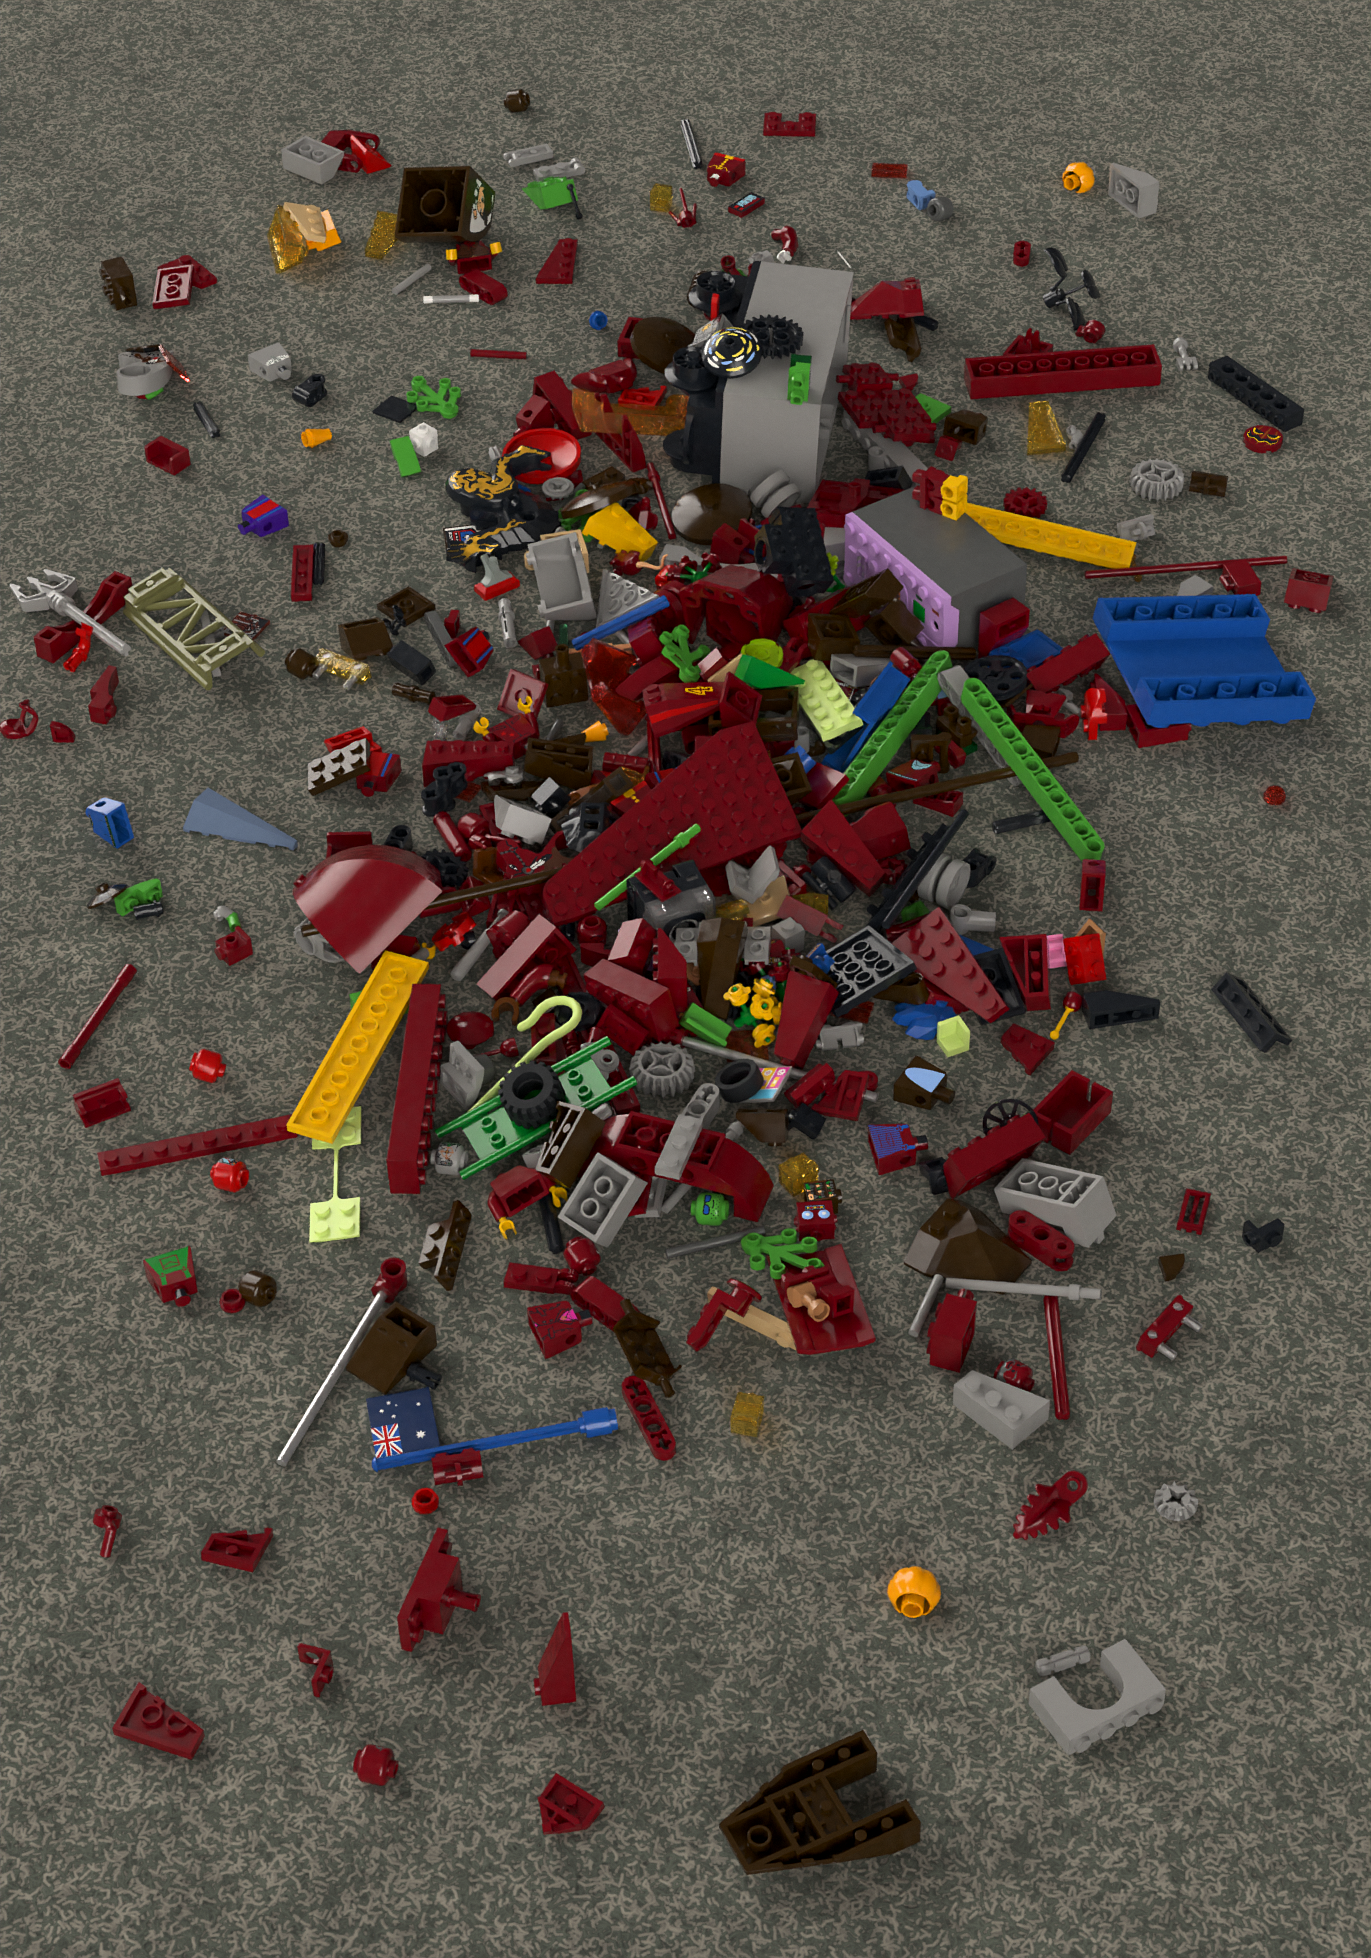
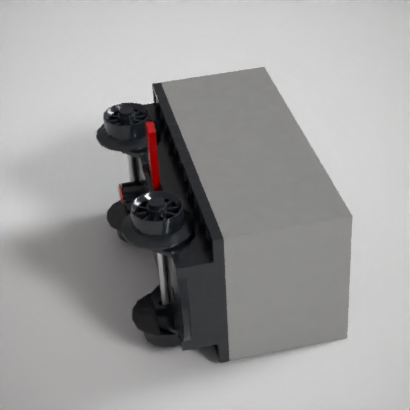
(745, 424)

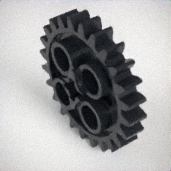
(785, 335)

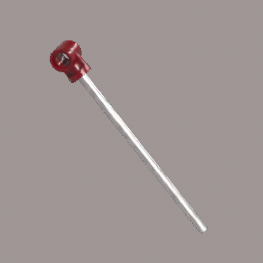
(681, 1037)
(385, 1289)

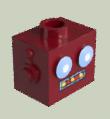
(815, 1220)

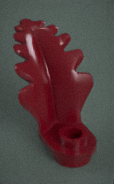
(1050, 1505)

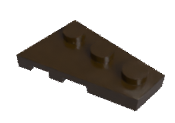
(511, 791)

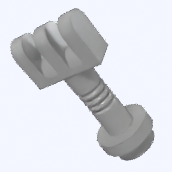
(1180, 345)

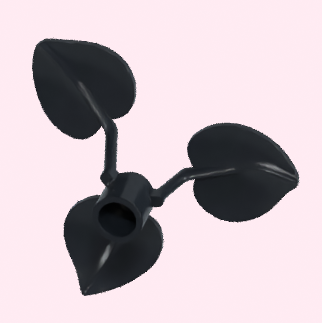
(1057, 296)

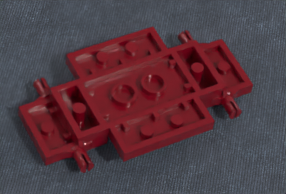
(877, 406)

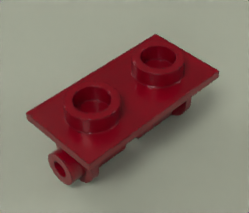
(656, 881)

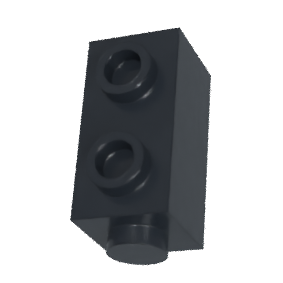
(411, 662)

